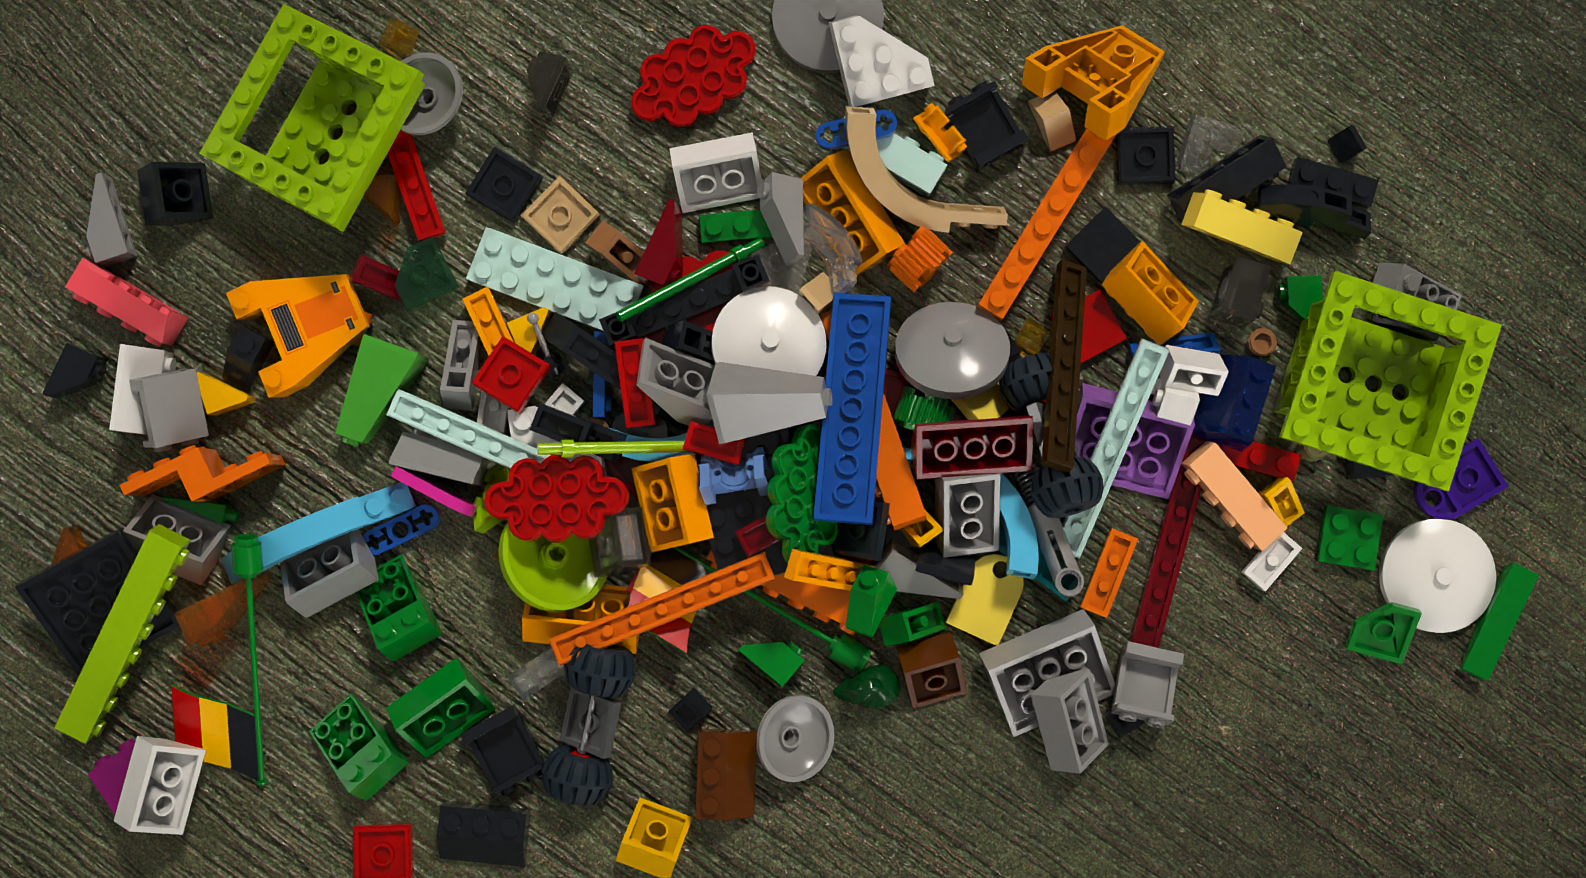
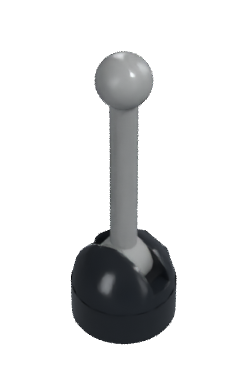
(554, 360)

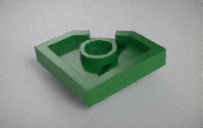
(1384, 632)

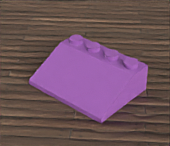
(1154, 449)

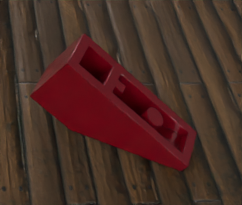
(664, 253)

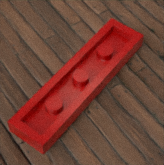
(415, 188)

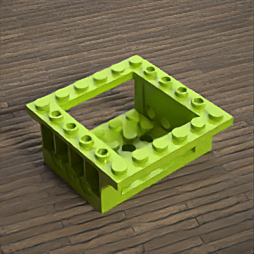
(343, 76)
(1442, 385)

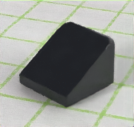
(1347, 144)
(690, 709)

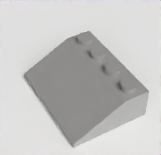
(1042, 654)

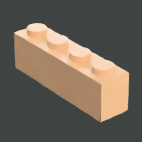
(1233, 496)

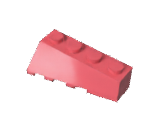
(127, 302)

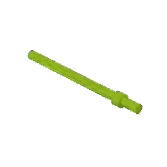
(568, 448)

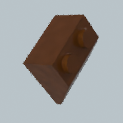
(932, 670)

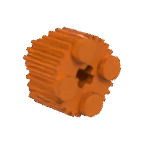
(919, 258)

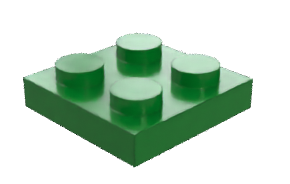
(1349, 538)

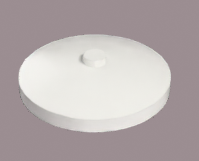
(770, 331)
(1439, 571)

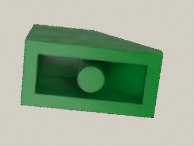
(1299, 293)
(869, 600)
(912, 624)
(775, 658)

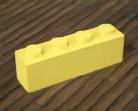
(1242, 227)

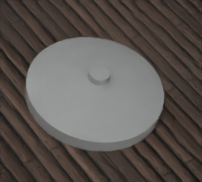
(805, 31)
(952, 350)

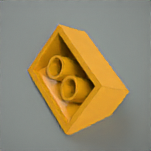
(1150, 294)
(672, 502)

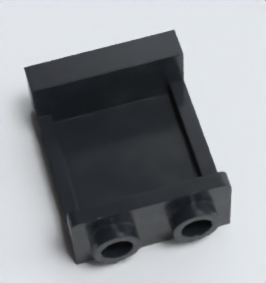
(985, 125)
(505, 750)

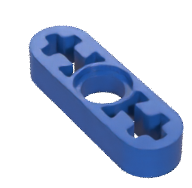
(833, 127)
(416, 513)

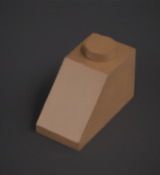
(616, 249)

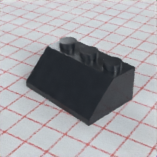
(483, 833)

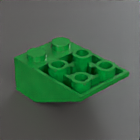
(397, 611)
(358, 748)

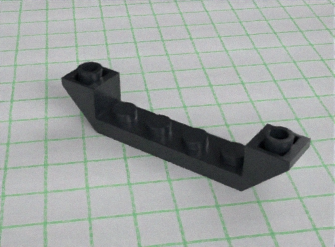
(688, 302)
(592, 355)

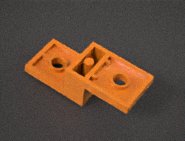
(201, 474)

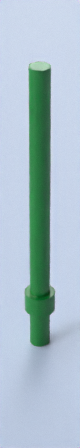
(735, 255)

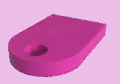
(434, 490)

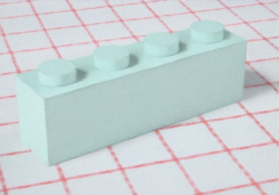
(908, 162)

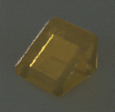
(399, 36)
(1031, 336)

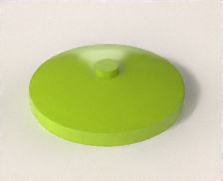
(549, 572)

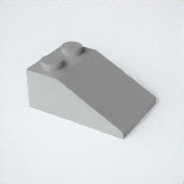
(675, 382)

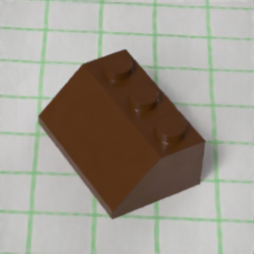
(726, 774)

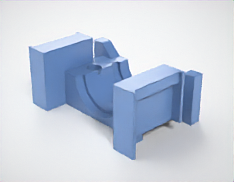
(723, 477)

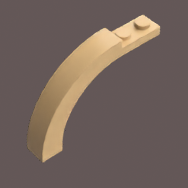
(935, 215)

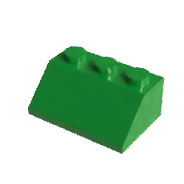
(440, 708)

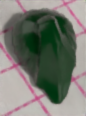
(872, 687)

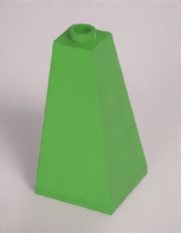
(373, 384)

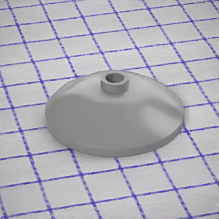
(442, 84)
(808, 739)

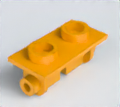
(947, 143)

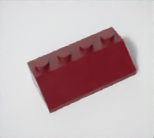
(972, 447)

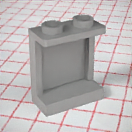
(171, 408)
(1146, 684)

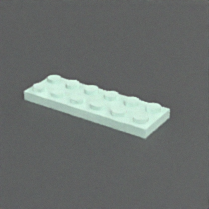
(549, 279)

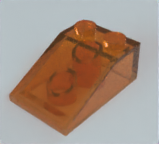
(219, 613)

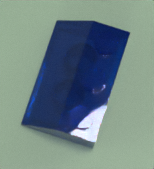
(1238, 408)

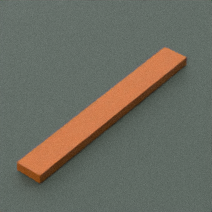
(664, 607)

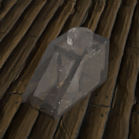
(536, 674)

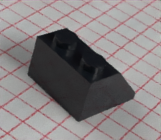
(174, 193)

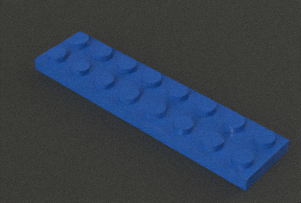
(854, 420)

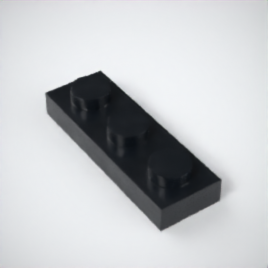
(1325, 176)

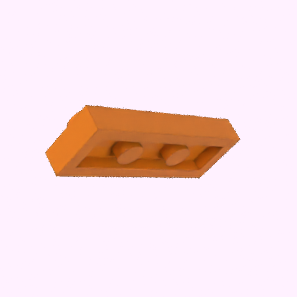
(1108, 572)

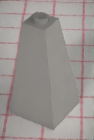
(763, 400)

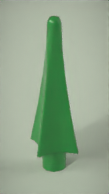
(214, 511)

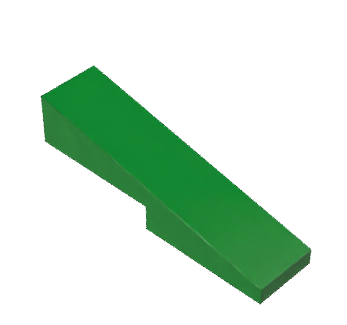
(1500, 618)

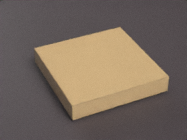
(560, 215)

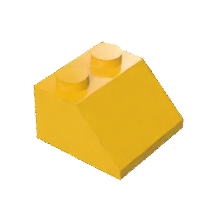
(653, 838)

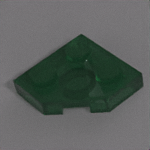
(423, 275)

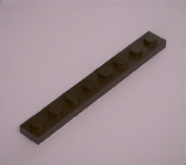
(1065, 363)

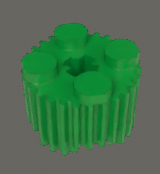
(920, 408)

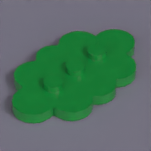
(794, 493)

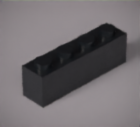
(1233, 175)

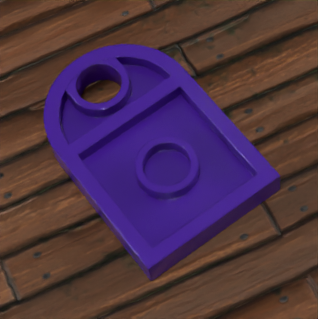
(1472, 484)

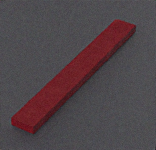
(1167, 555)

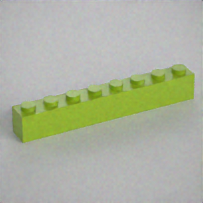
(122, 634)

